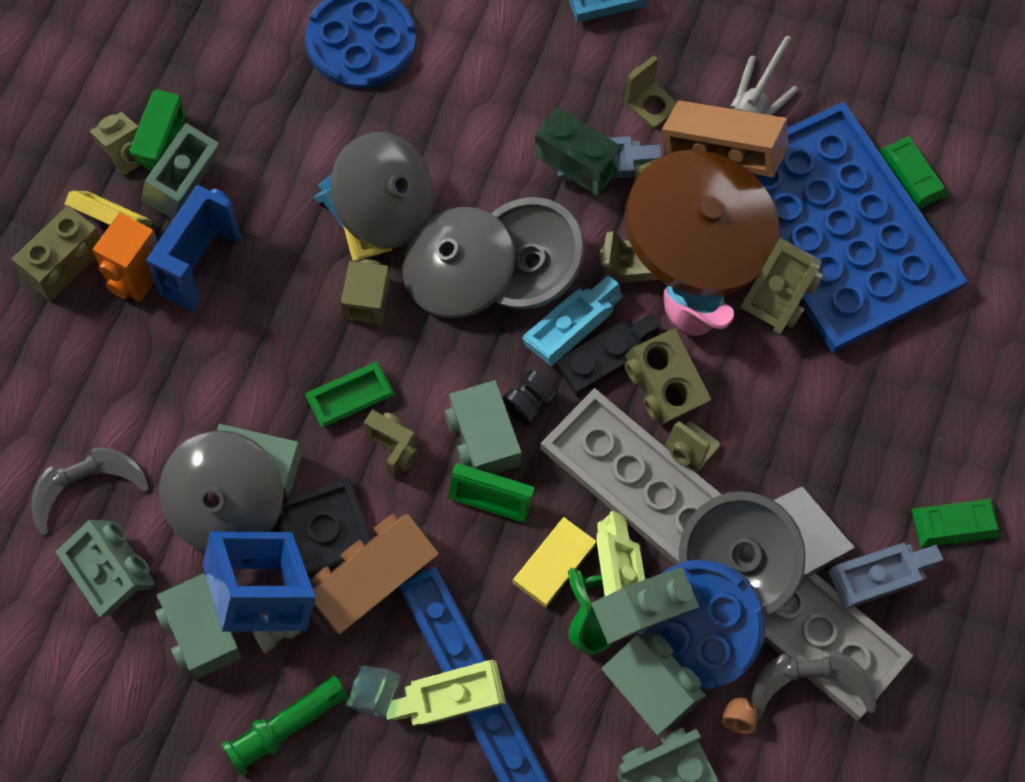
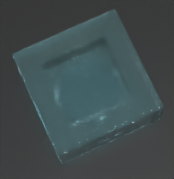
(373, 690)

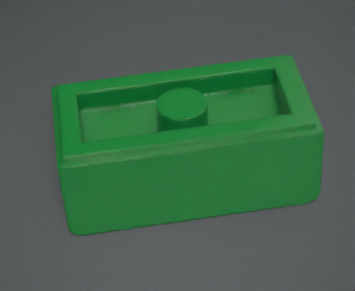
(158, 127)

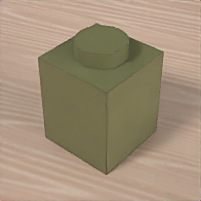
(365, 292)

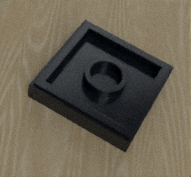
(324, 524)

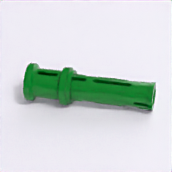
(267, 736)

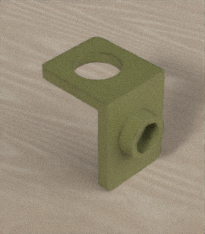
(642, 87)
(691, 445)

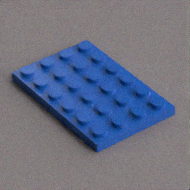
(858, 219)

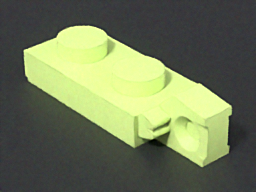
(618, 555)
(450, 694)

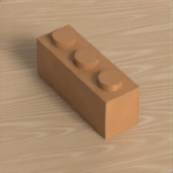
(743, 136)
(370, 571)

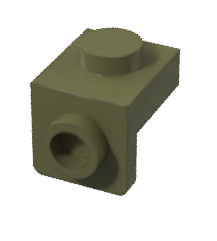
(115, 137)
(621, 261)
(391, 433)

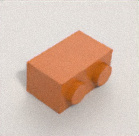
(123, 257)

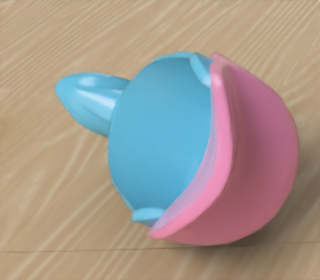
(696, 313)

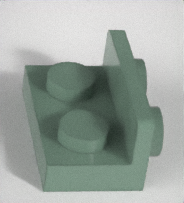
(104, 565)
(674, 761)

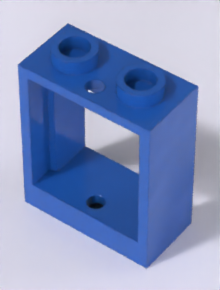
(241, 606)

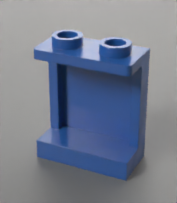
(187, 240)

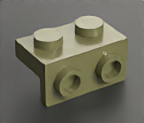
(782, 284)

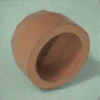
(740, 716)

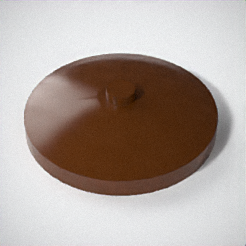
(701, 223)

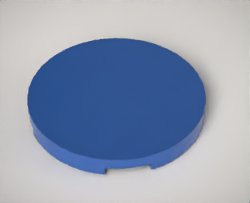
(360, 41)
(726, 629)

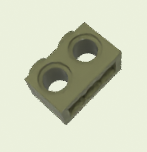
(57, 253)
(676, 374)

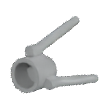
(755, 99)

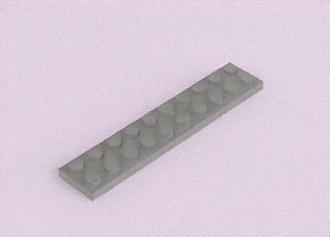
(657, 499)

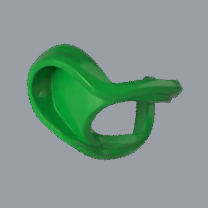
(585, 629)

